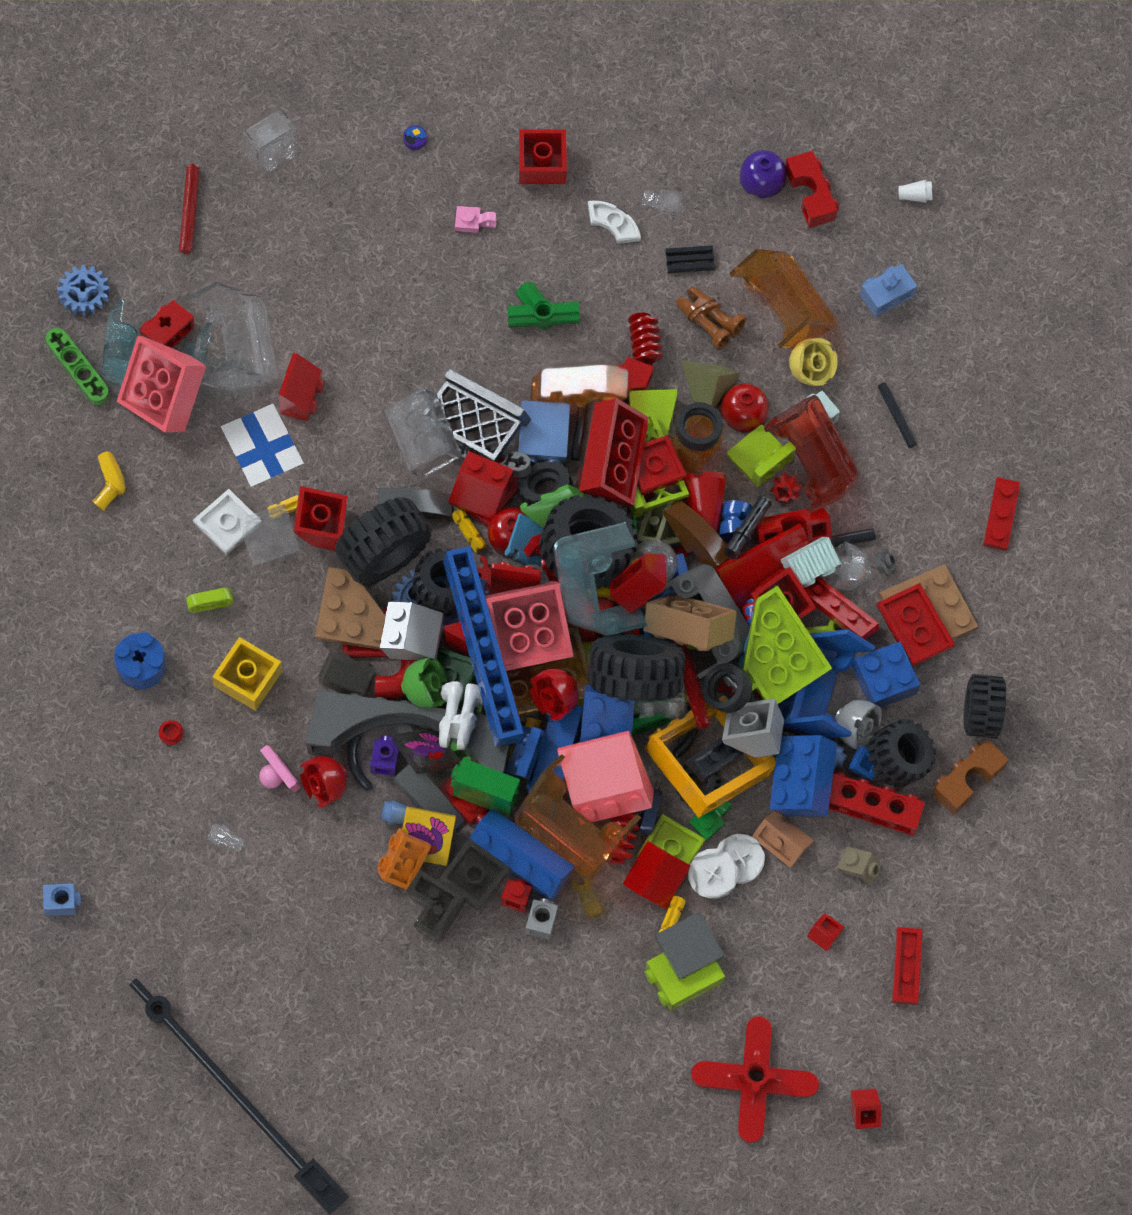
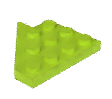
(780, 649)

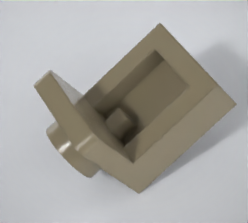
(859, 864)

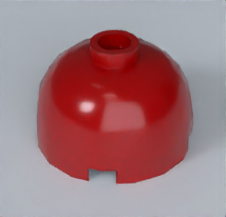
(744, 407)
(501, 528)
(554, 693)
(322, 775)

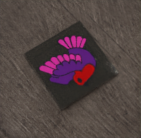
(424, 752)

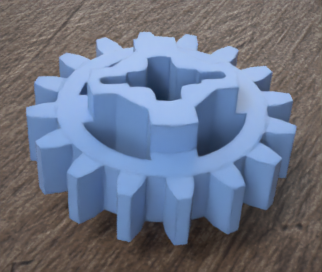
(94, 292)

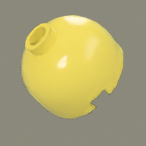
(813, 361)

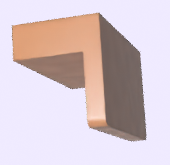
(782, 838)

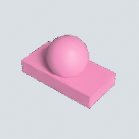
(276, 772)

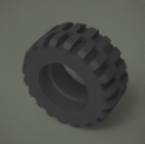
(584, 515)
(383, 540)
(636, 667)

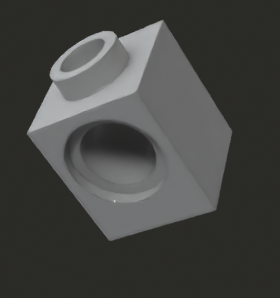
(541, 929)

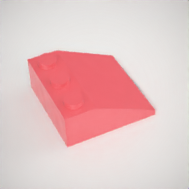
(161, 385)
(530, 625)
(606, 777)

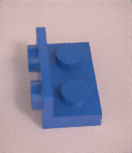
(526, 753)

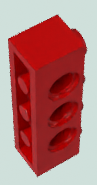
(880, 814)

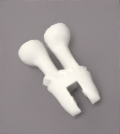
(459, 725)

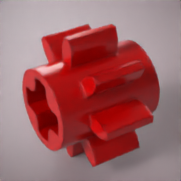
(792, 485)

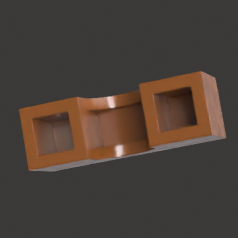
(983, 760)

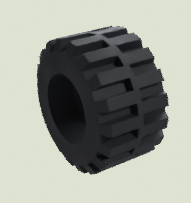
(426, 590)
(984, 706)
(888, 761)

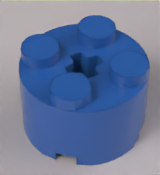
(142, 647)

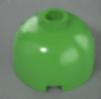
(421, 680)

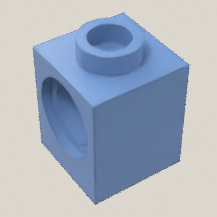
(52, 892)

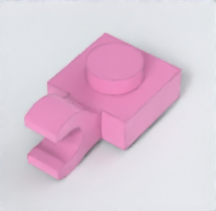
(470, 219)

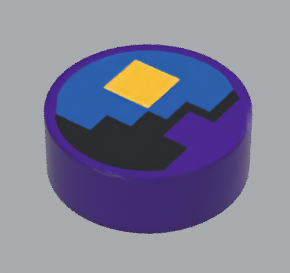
(415, 137)

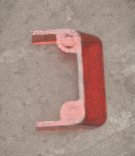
(818, 450)

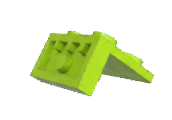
(761, 455)

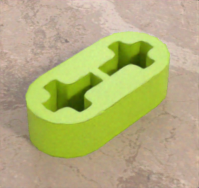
(209, 600)

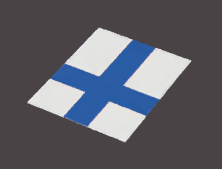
(262, 445)

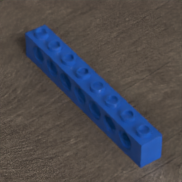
(483, 646)

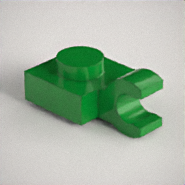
(711, 822)

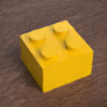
(247, 674)

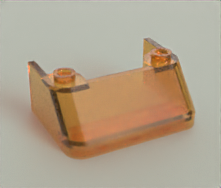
(788, 293)
(565, 829)

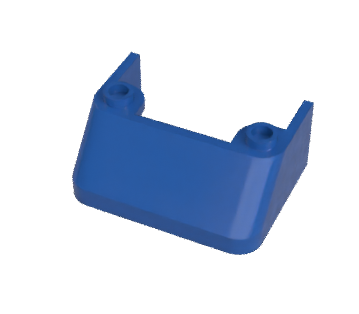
(807, 708)

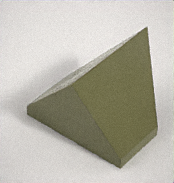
(708, 381)
(656, 526)

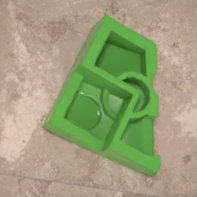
(540, 510)

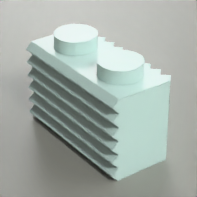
(812, 561)

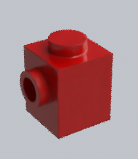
(865, 1108)

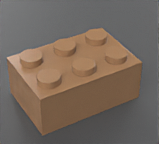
(690, 621)

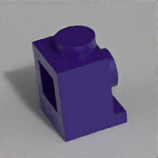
(384, 764)

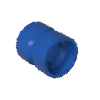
(733, 515)

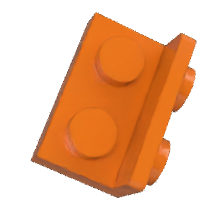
(402, 859)

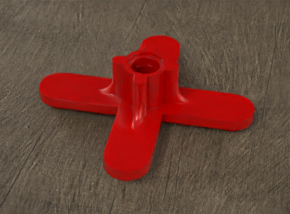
(753, 1093)

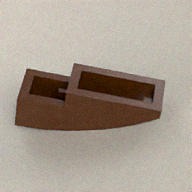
(696, 534)

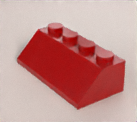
(614, 452)

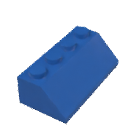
(523, 854)

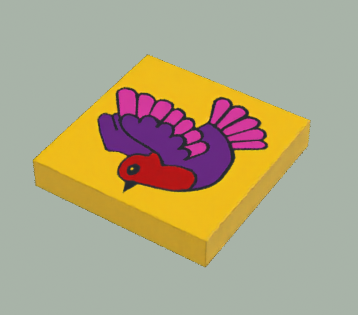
(433, 828)

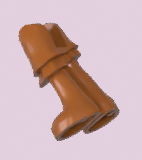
(706, 306)

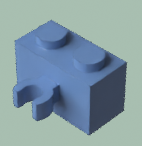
(888, 290)

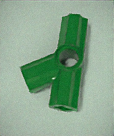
(535, 304)

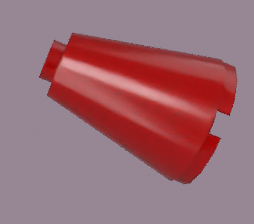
(706, 496)

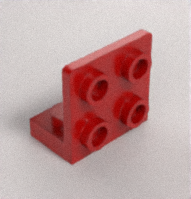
(508, 577)

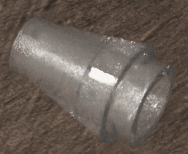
(224, 837)

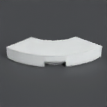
(614, 220)

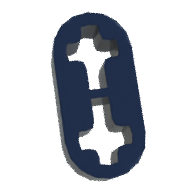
(649, 815)

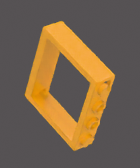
(681, 780)

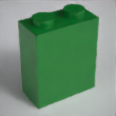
(485, 786)

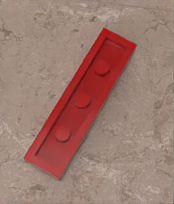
(841, 609)

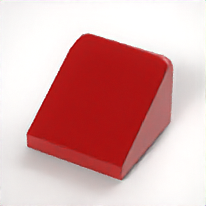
(825, 931)

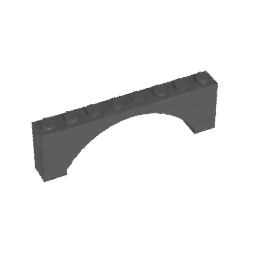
(344, 716)

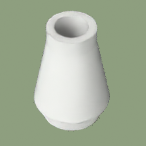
(917, 191)

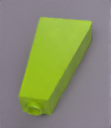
(659, 401)

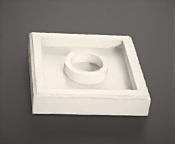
(221, 522)

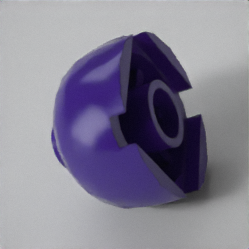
(763, 174)

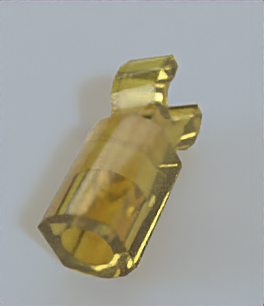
(588, 899)

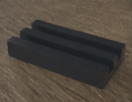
(691, 251)

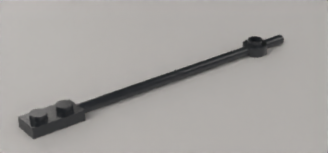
(311, 1175)

